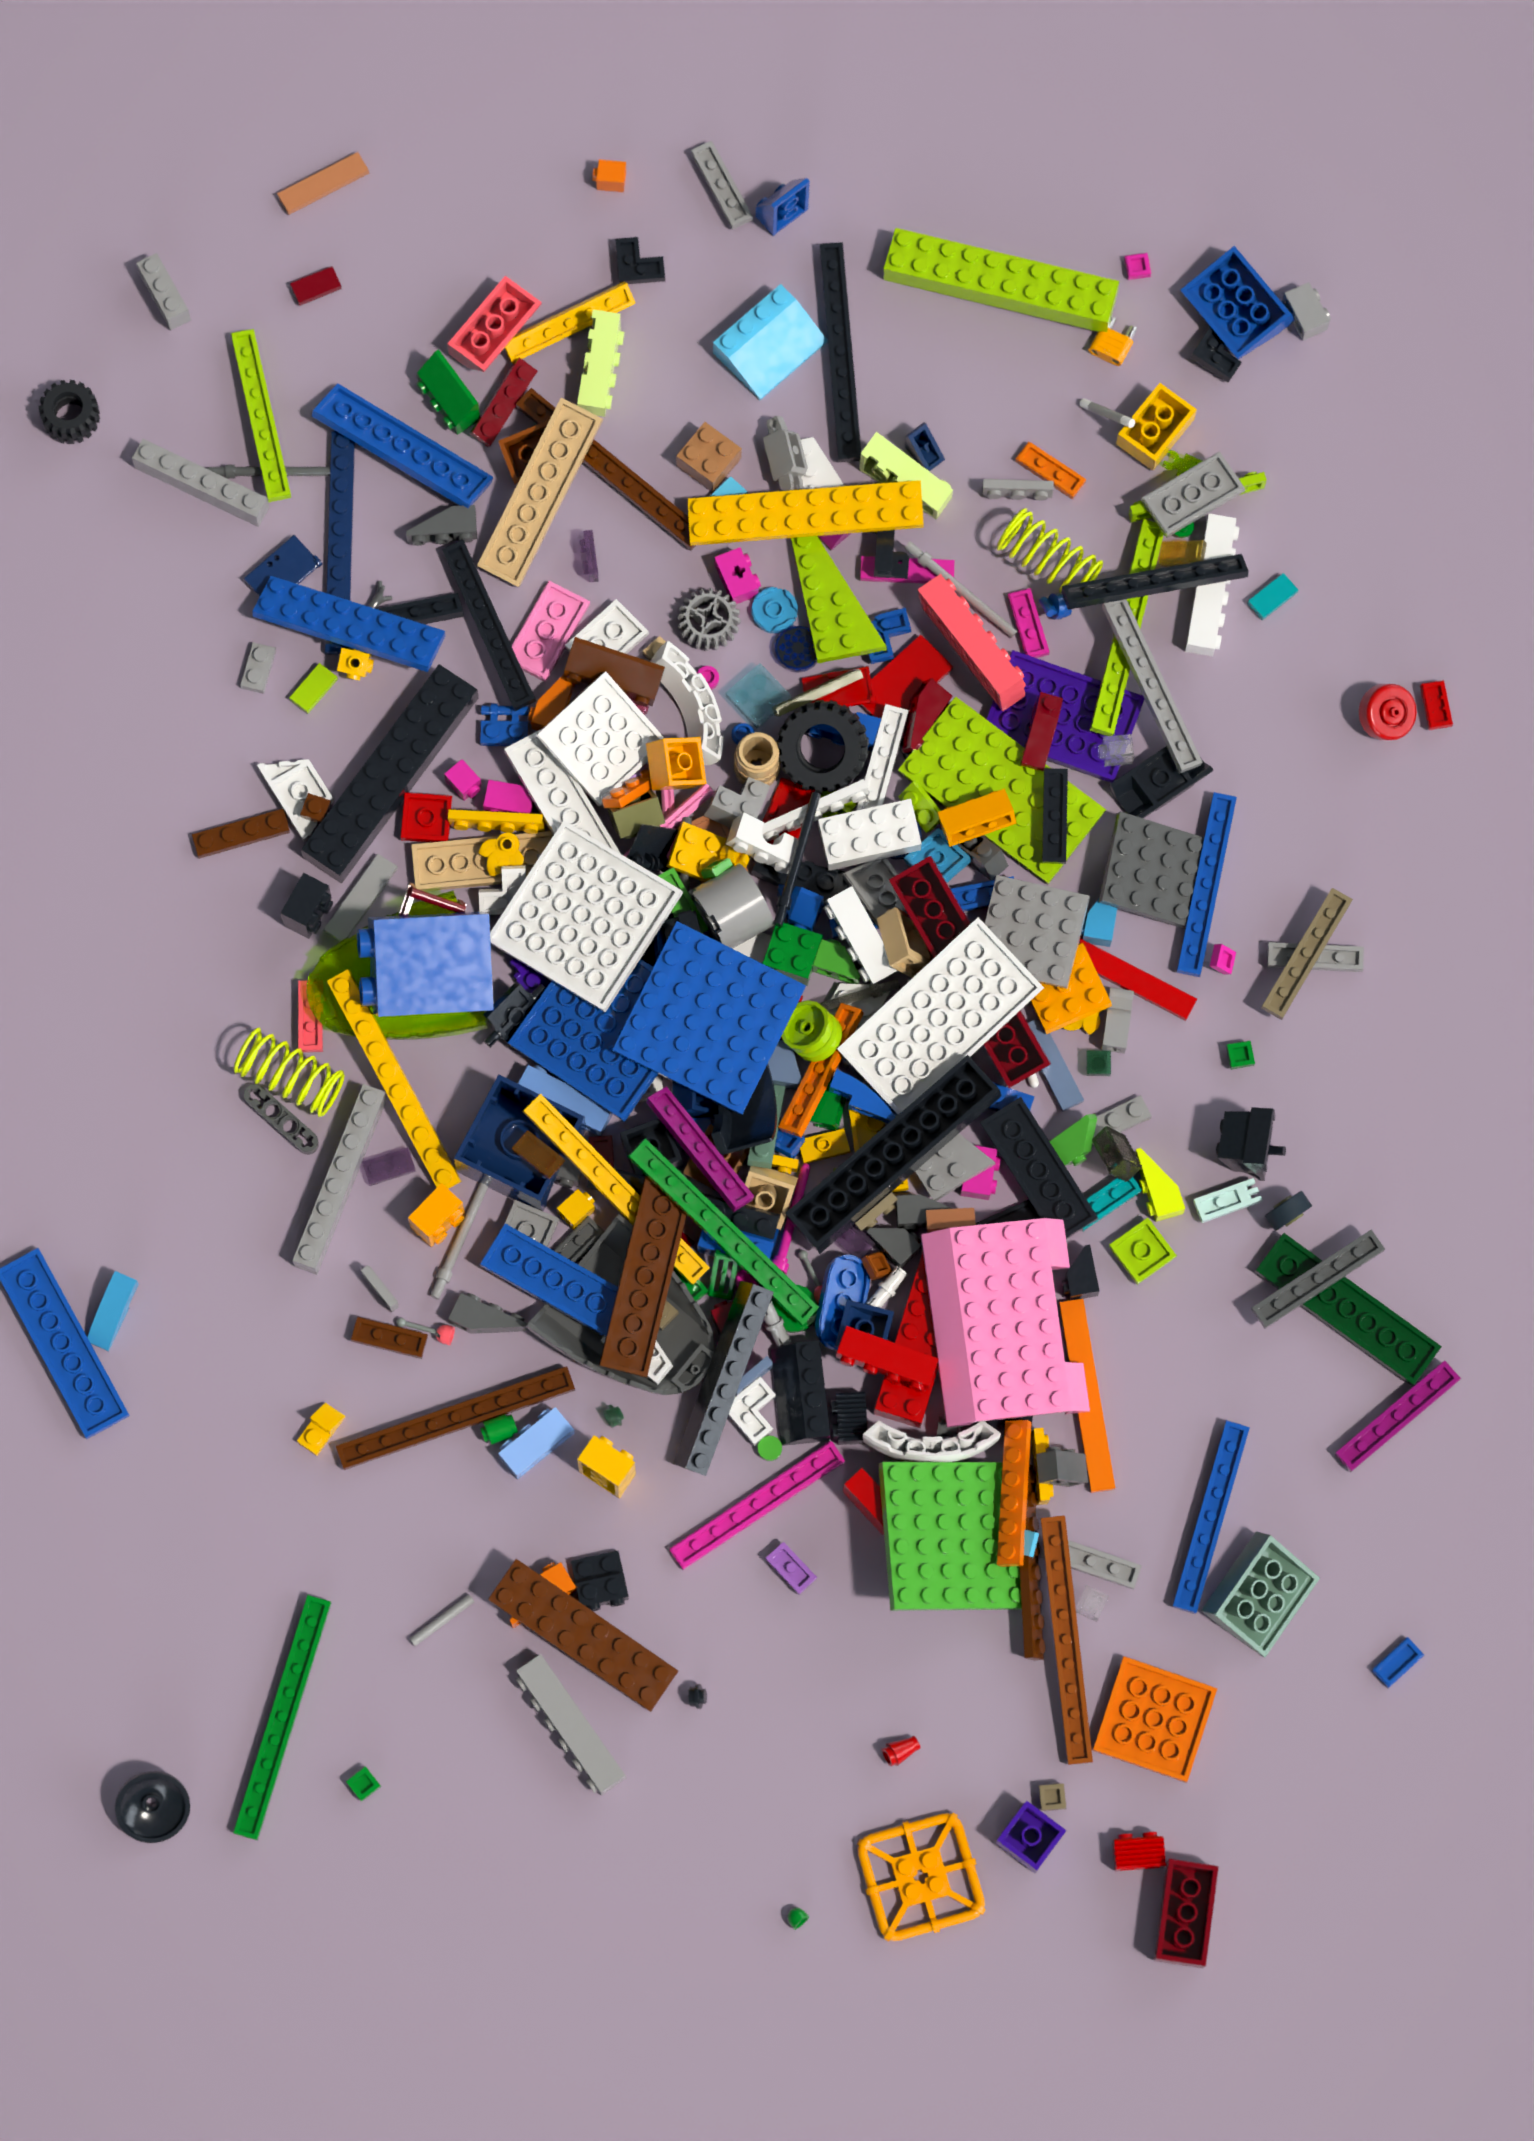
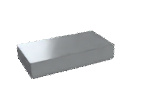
(379, 1287)

